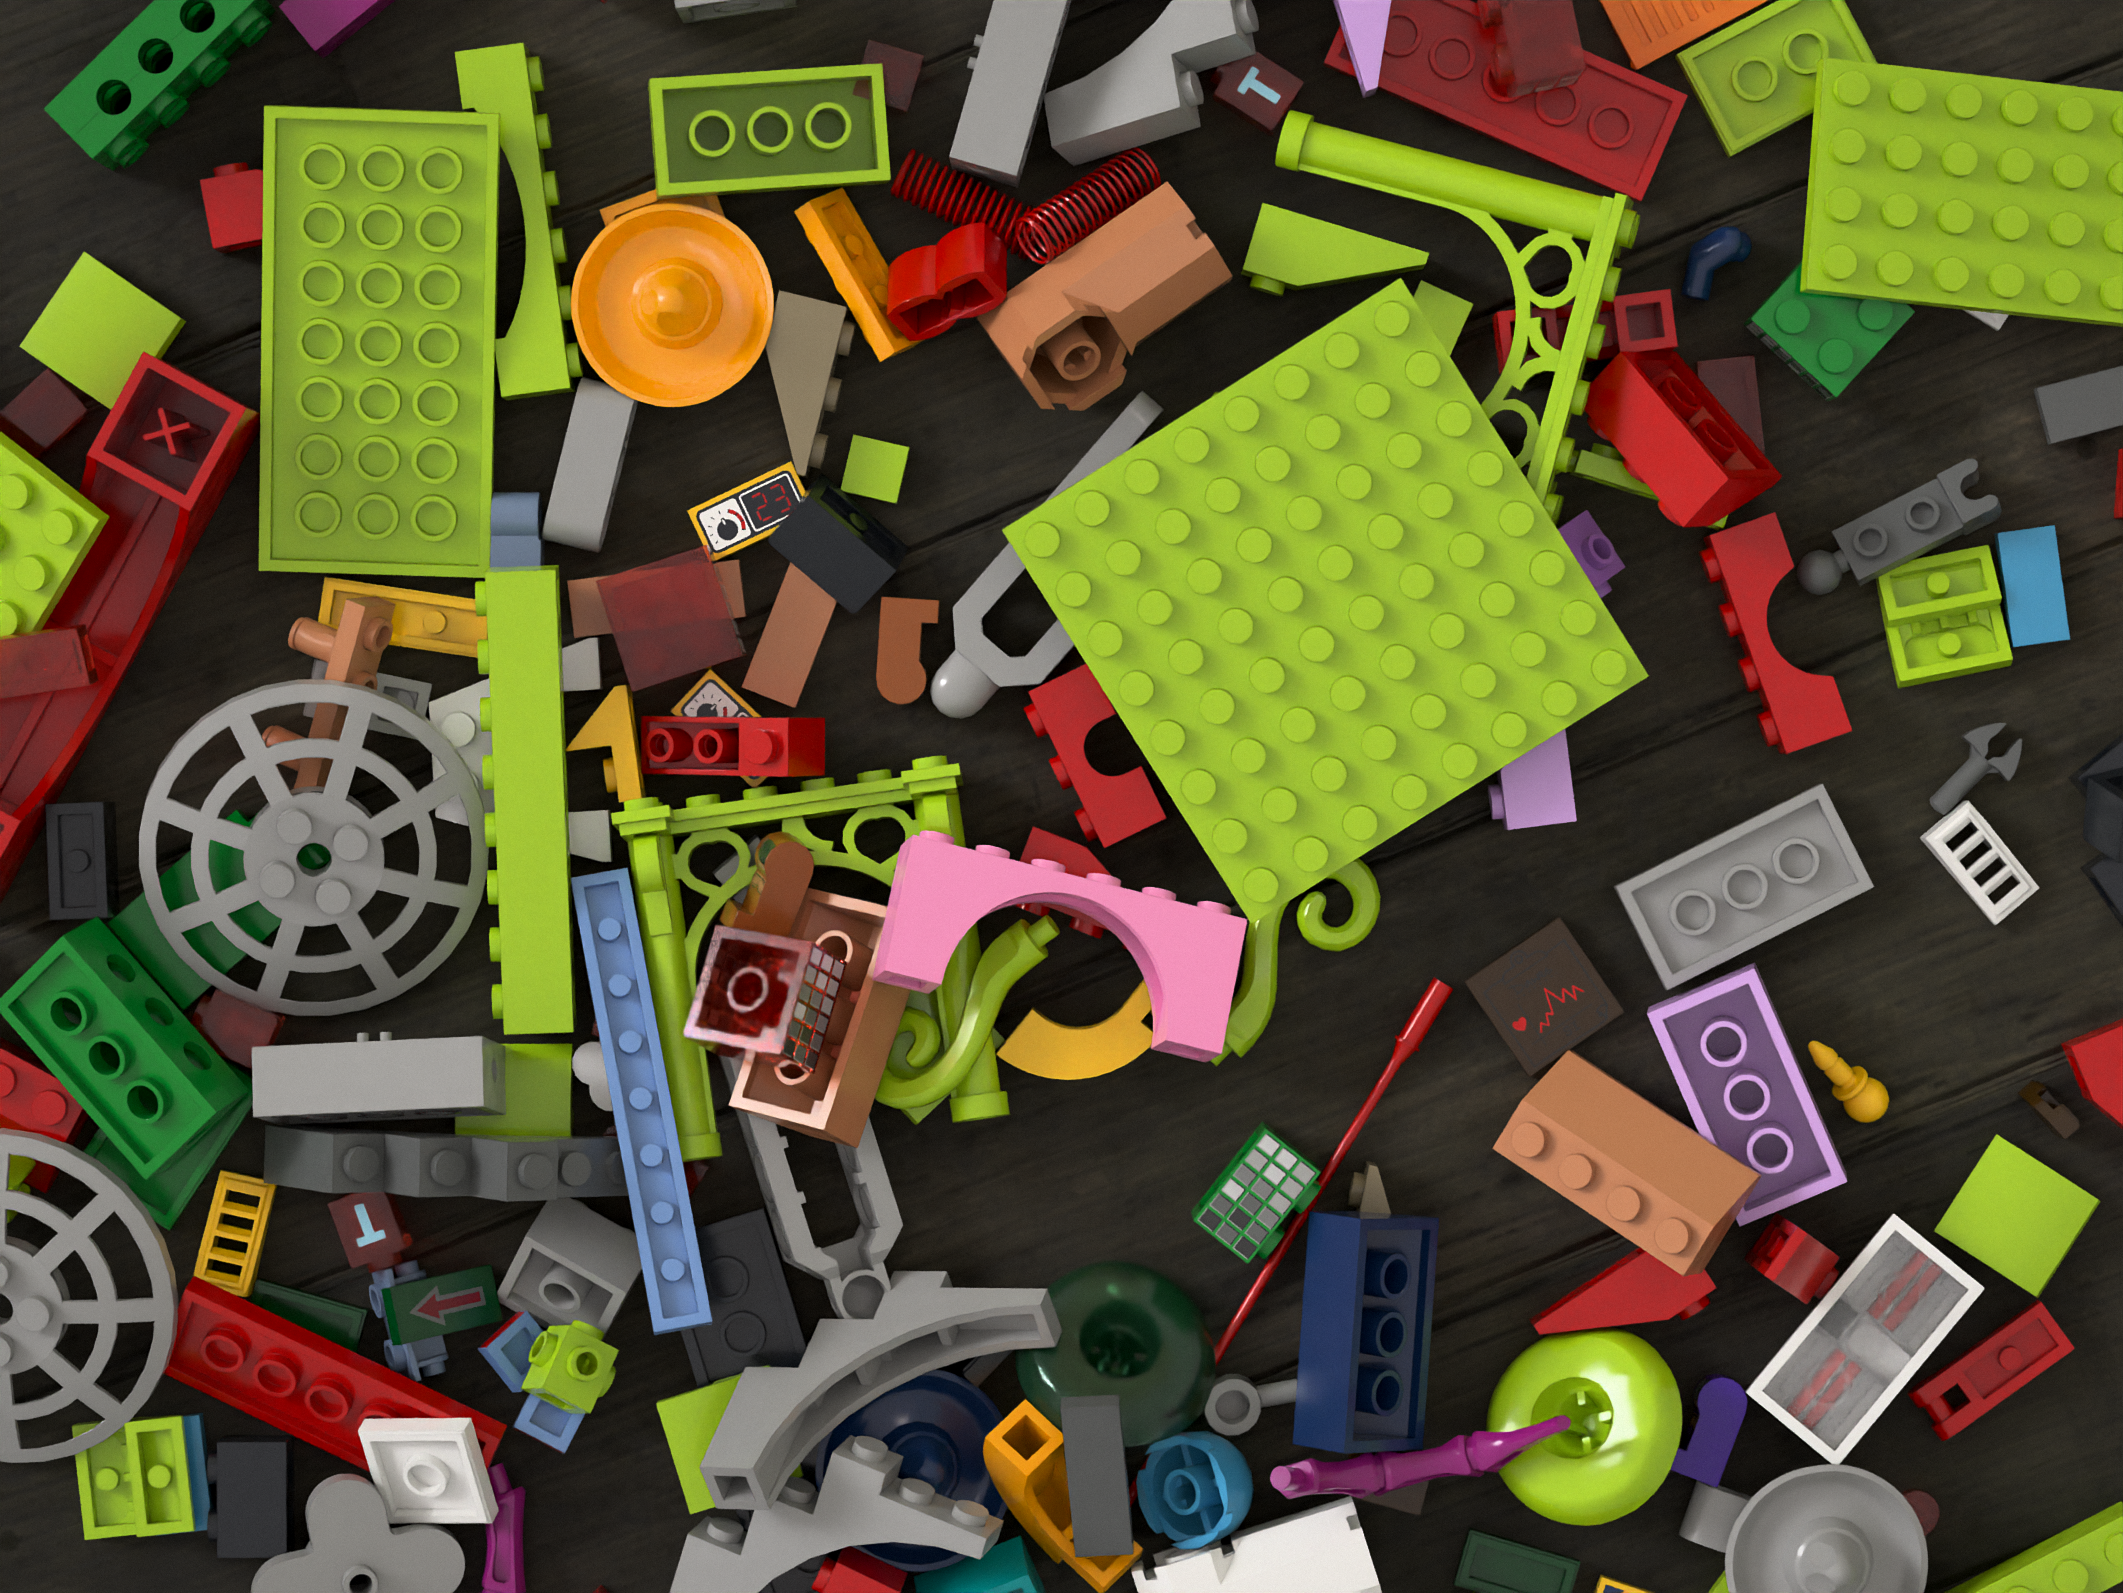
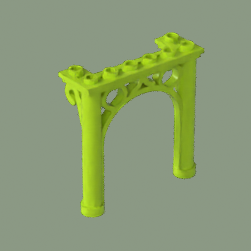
(1480, 195)
(673, 954)

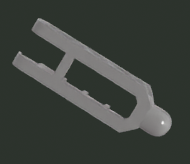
(977, 664)
(851, 1268)

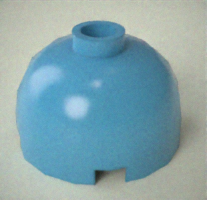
(1195, 1488)

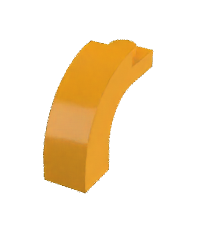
(1031, 1477)

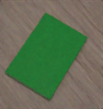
(174, 1187)

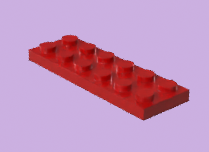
(1600, 129)
(299, 1377)

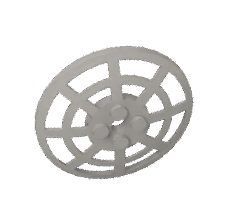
(306, 817)
(44, 1305)

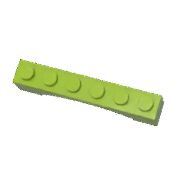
(536, 351)

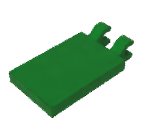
(143, 937)

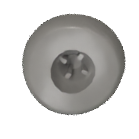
(1827, 1534)

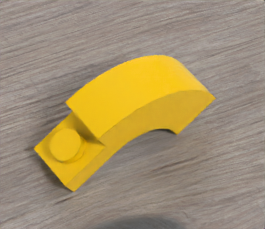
(1080, 1051)

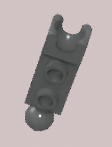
(1901, 530)

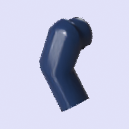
(1709, 254)

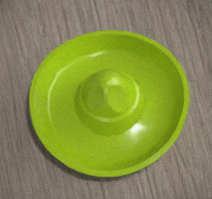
(1620, 1431)

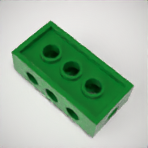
(130, 66)
(121, 1047)

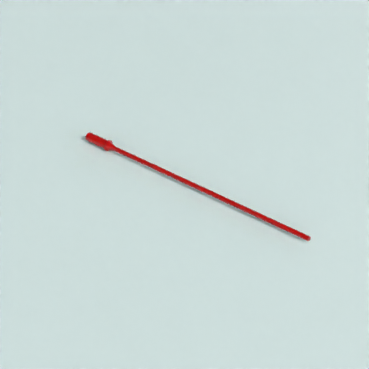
(1405, 1045)

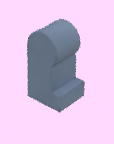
(517, 529)

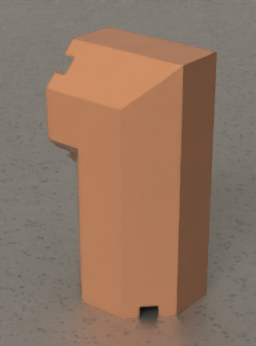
(1102, 298)

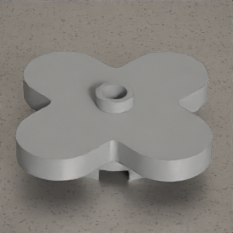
(353, 1538)

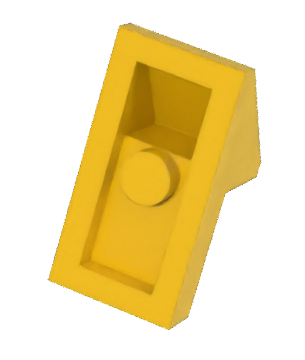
(615, 726)

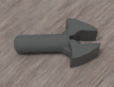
(1977, 767)

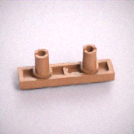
(351, 657)

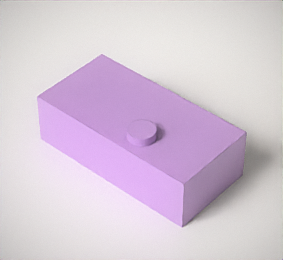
(1748, 1088)

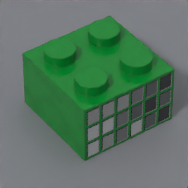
(1824, 335)
(1257, 1194)

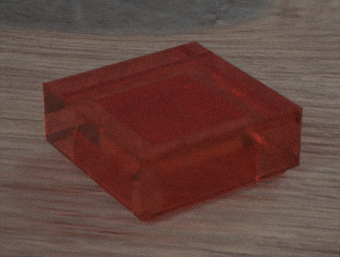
(900, 74)

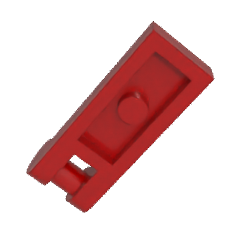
(1992, 1369)

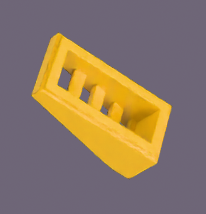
(250, 1261)

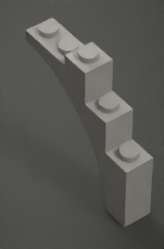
(1152, 84)
(849, 1363)
(856, 1506)

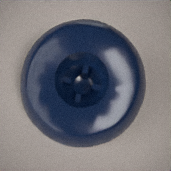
(941, 1433)

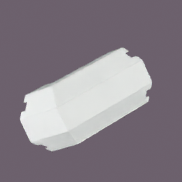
(1294, 1554)

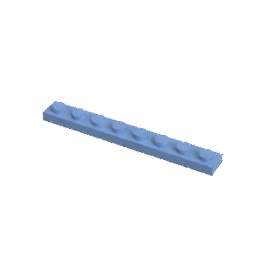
(641, 1101)

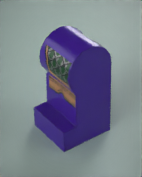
(1712, 1430)

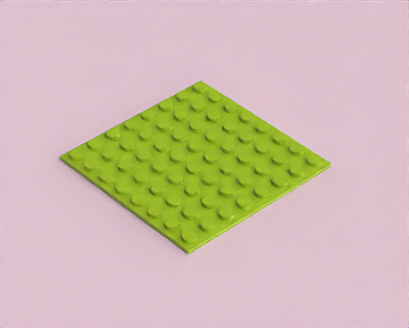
(1325, 601)

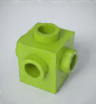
(570, 1367)

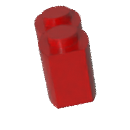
(947, 281)

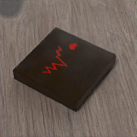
(1543, 996)

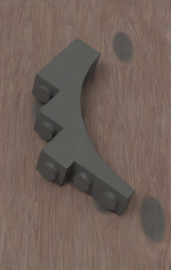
(442, 1164)

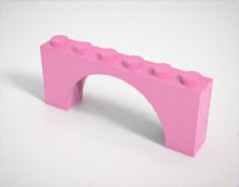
(1181, 948)

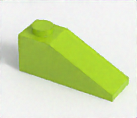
(1312, 253)

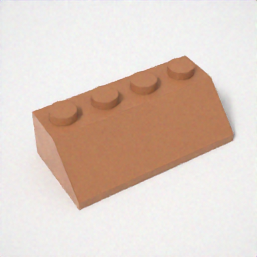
(858, 1039)
(1628, 1163)

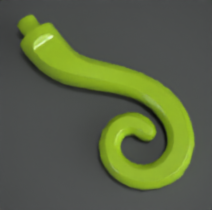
(999, 968)
(1257, 994)

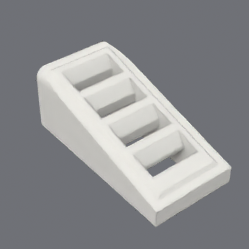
(1948, 827)

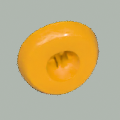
(672, 304)

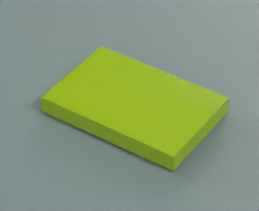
(1765, 67)

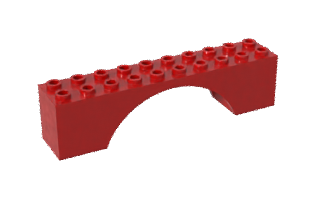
(160, 479)

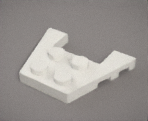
(459, 720)

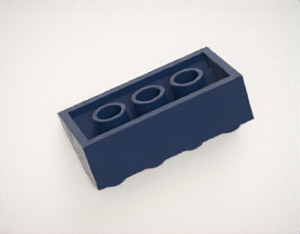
(1365, 1331)

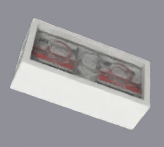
(1864, 1340)

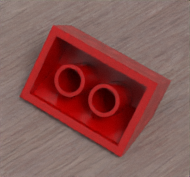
(1677, 437)
(37, 1104)

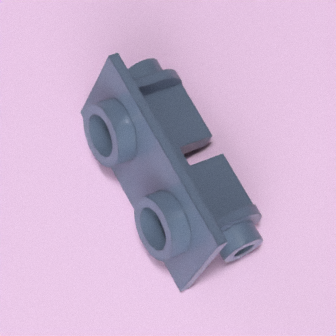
(408, 1357)

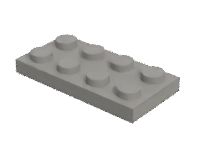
(1744, 886)

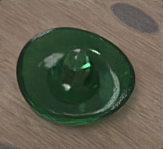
(1126, 1337)

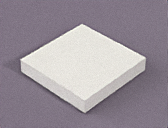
(428, 1470)

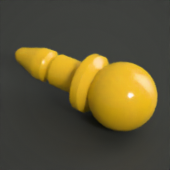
(1862, 1096)

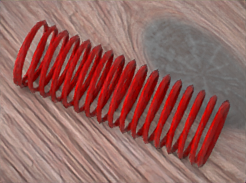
(1077, 186)
(956, 210)

